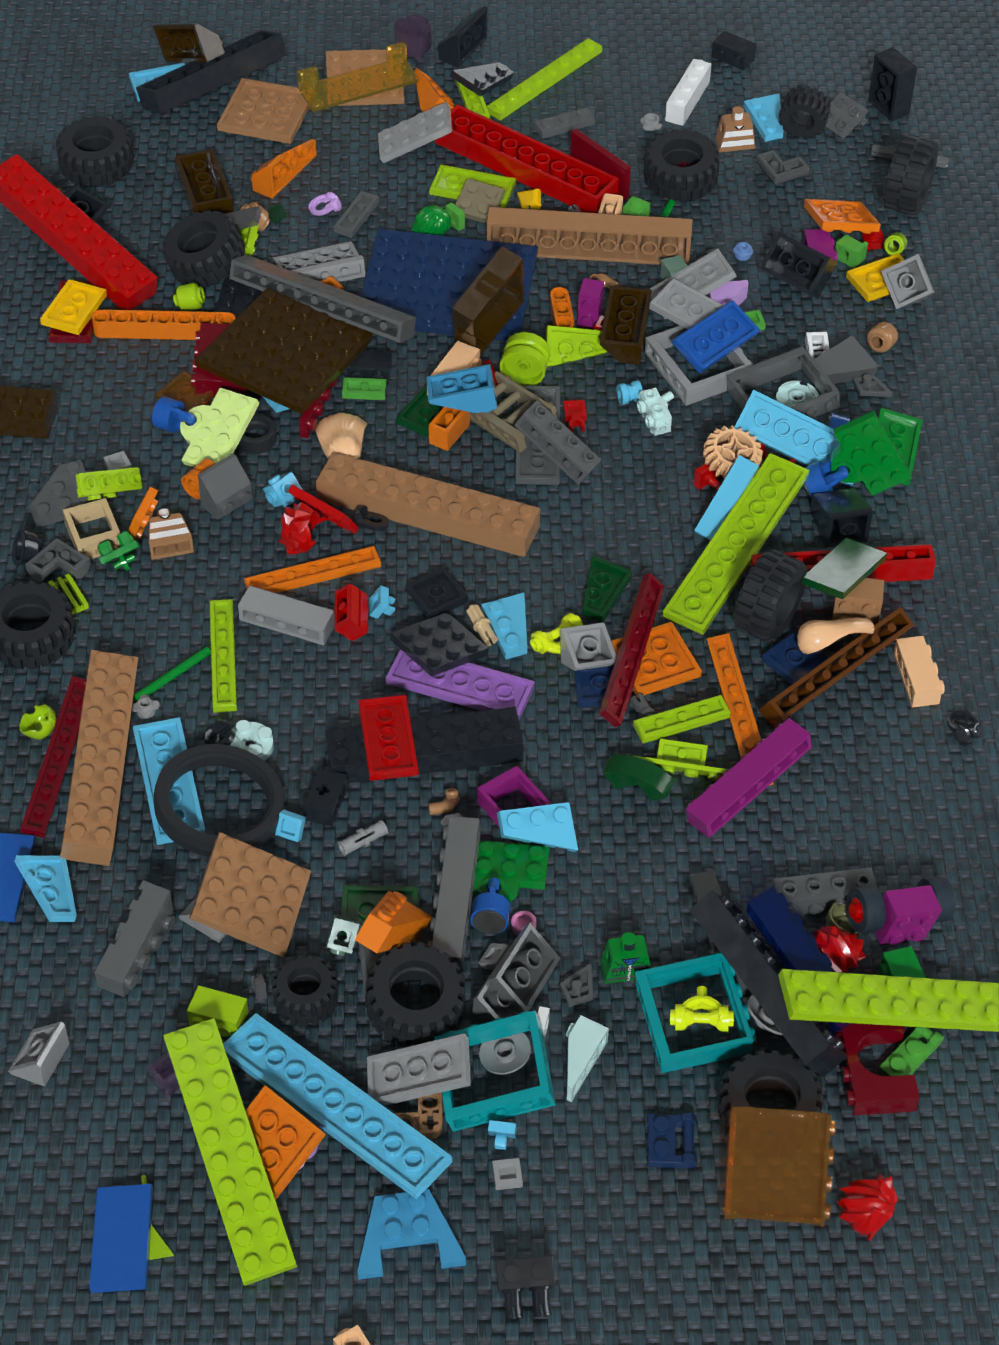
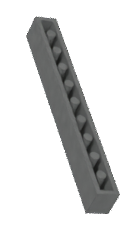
(324, 298)

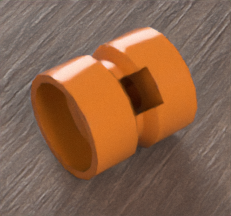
(190, 479)

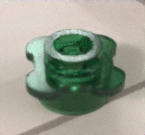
(277, 213)

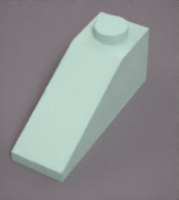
(585, 1045)

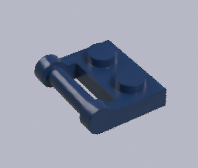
(662, 1140)

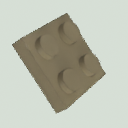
(477, 198)

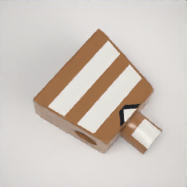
(735, 131)
(169, 535)

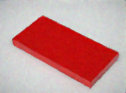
(388, 737)

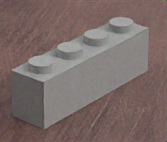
(286, 615)

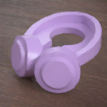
(334, 204)

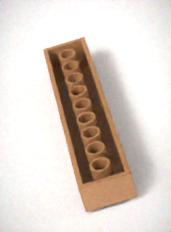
(592, 235)
(429, 504)
(99, 759)

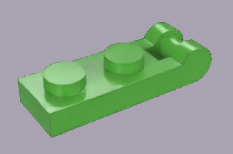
(911, 1053)

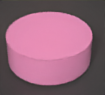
(520, 919)

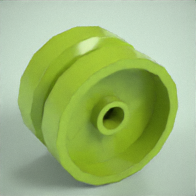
(525, 358)

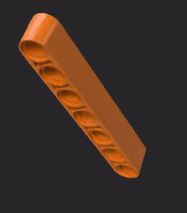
(154, 324)

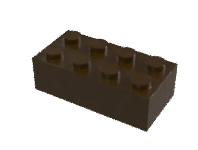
(203, 182)
(27, 411)

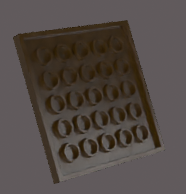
(284, 350)

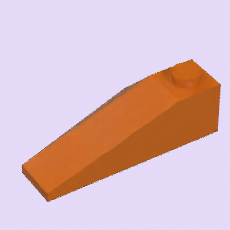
(280, 170)

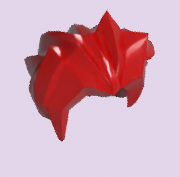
(297, 528)
(841, 948)
(868, 1204)

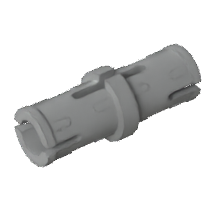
(349, 845)

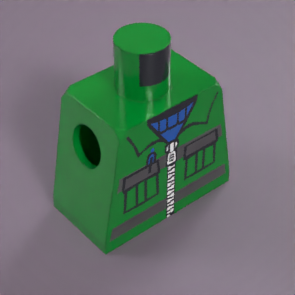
(624, 957)

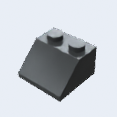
(224, 487)

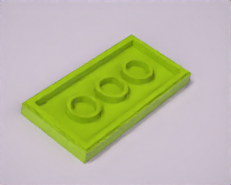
(451, 180)

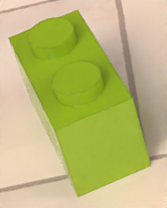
(226, 1009)

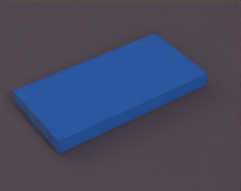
(716, 336)
(11, 879)
(121, 1238)

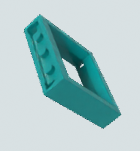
(687, 971)
(512, 1103)

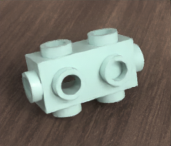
(655, 410)

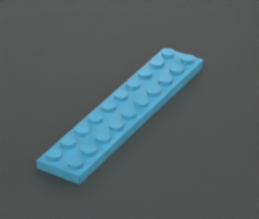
(337, 1106)

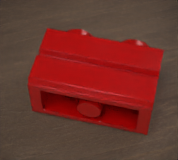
(351, 612)

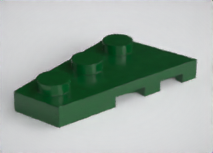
(604, 588)
(361, 900)

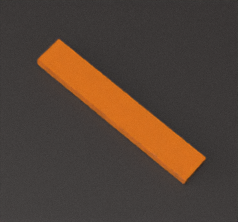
(316, 571)

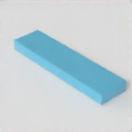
(726, 497)

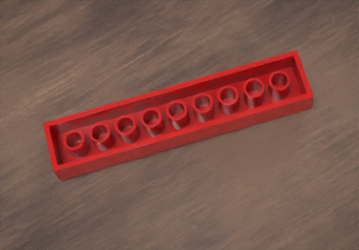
(528, 160)
(74, 235)

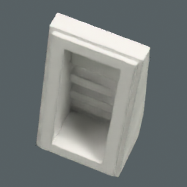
(816, 338)

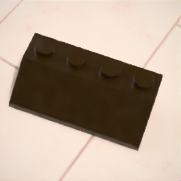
(188, 43)
(626, 323)

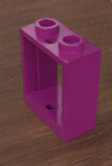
(504, 785)

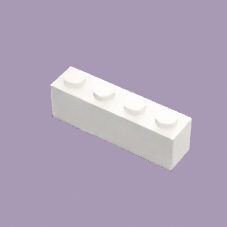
(688, 92)

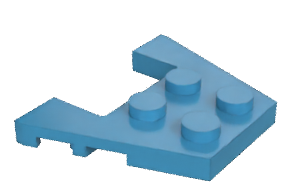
(404, 1222)

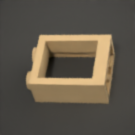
(86, 513)

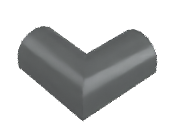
(779, 170)
(58, 555)

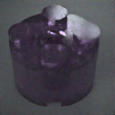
(415, 33)

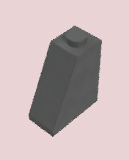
(846, 361)

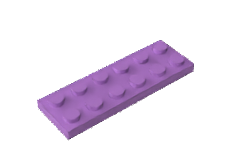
(464, 685)

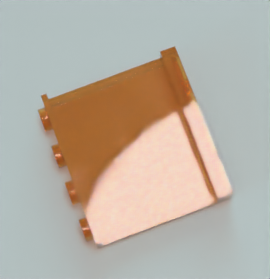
(778, 1165)

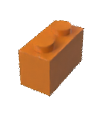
(448, 427)

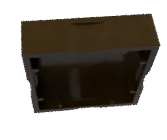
(490, 301)

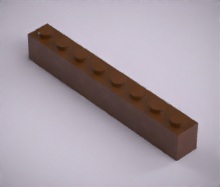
(835, 668)

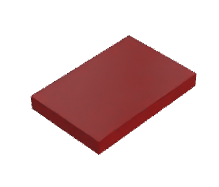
(324, 509)

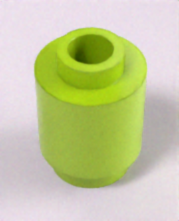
(889, 244)

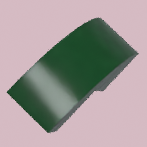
(631, 771)

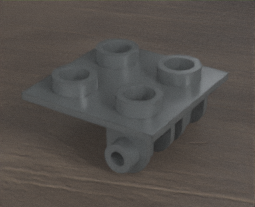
(845, 115)

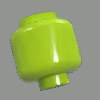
(189, 297)

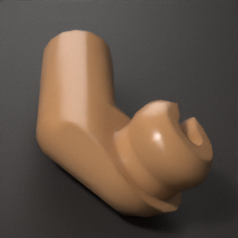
(607, 280)
(448, 803)

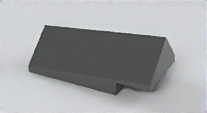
(516, 978)

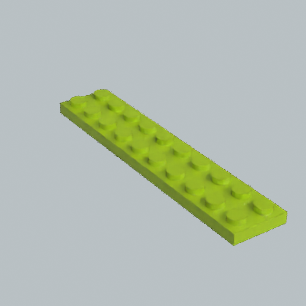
(733, 544)
(890, 1000)
(230, 1152)

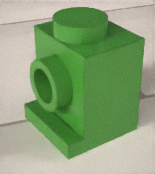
(851, 251)

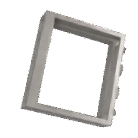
(687, 391)

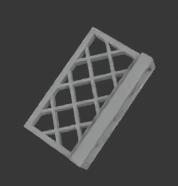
(347, 268)

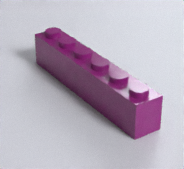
(748, 777)

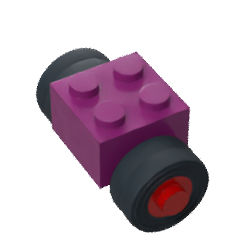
(902, 912)

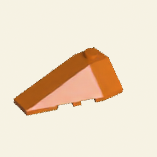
(430, 92)

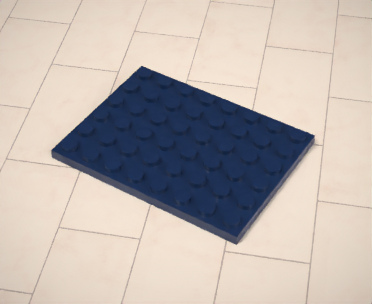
(431, 273)

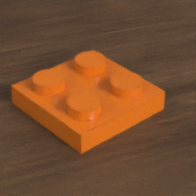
(143, 515)

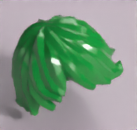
(432, 221)

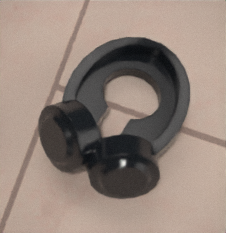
(361, 519)
(220, 728)
(962, 733)

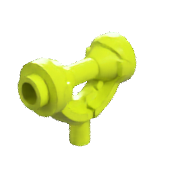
(544, 641)
(684, 1013)

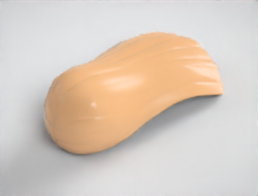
(341, 434)
(821, 633)

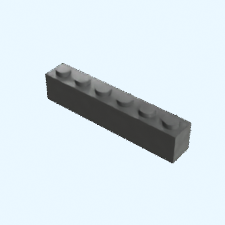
(456, 887)

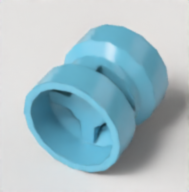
(628, 392)

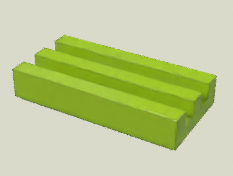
(69, 580)

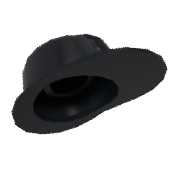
(25, 546)

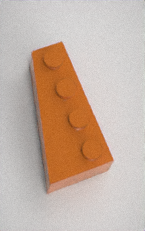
(392, 923)

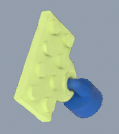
(210, 429)

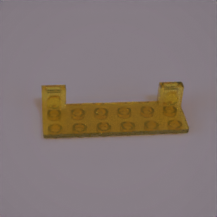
(357, 83)

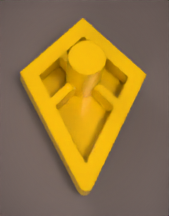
(531, 198)

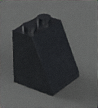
(841, 516)

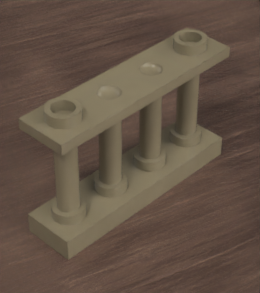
(502, 427)

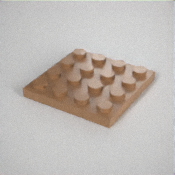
(346, 61)
(264, 111)
(250, 895)

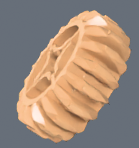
(733, 444)

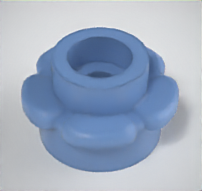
(743, 251)

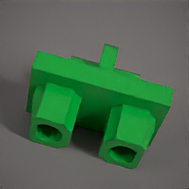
(127, 545)

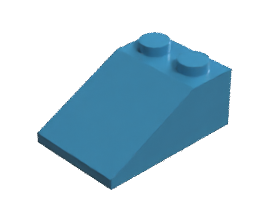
(464, 389)

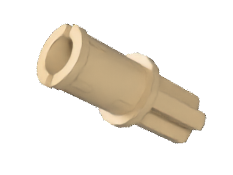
(481, 624)

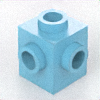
(278, 487)

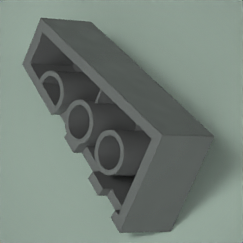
(136, 940)

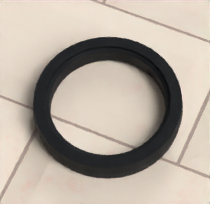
(224, 756)

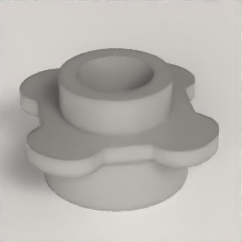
(651, 122)
(145, 707)

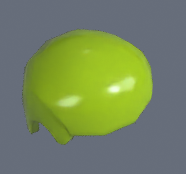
(38, 724)

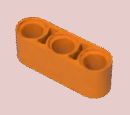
(561, 308)

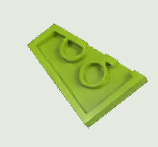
(572, 344)

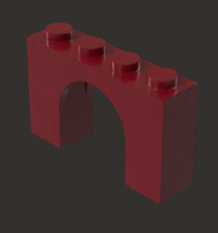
(202, 379)
(867, 1091)

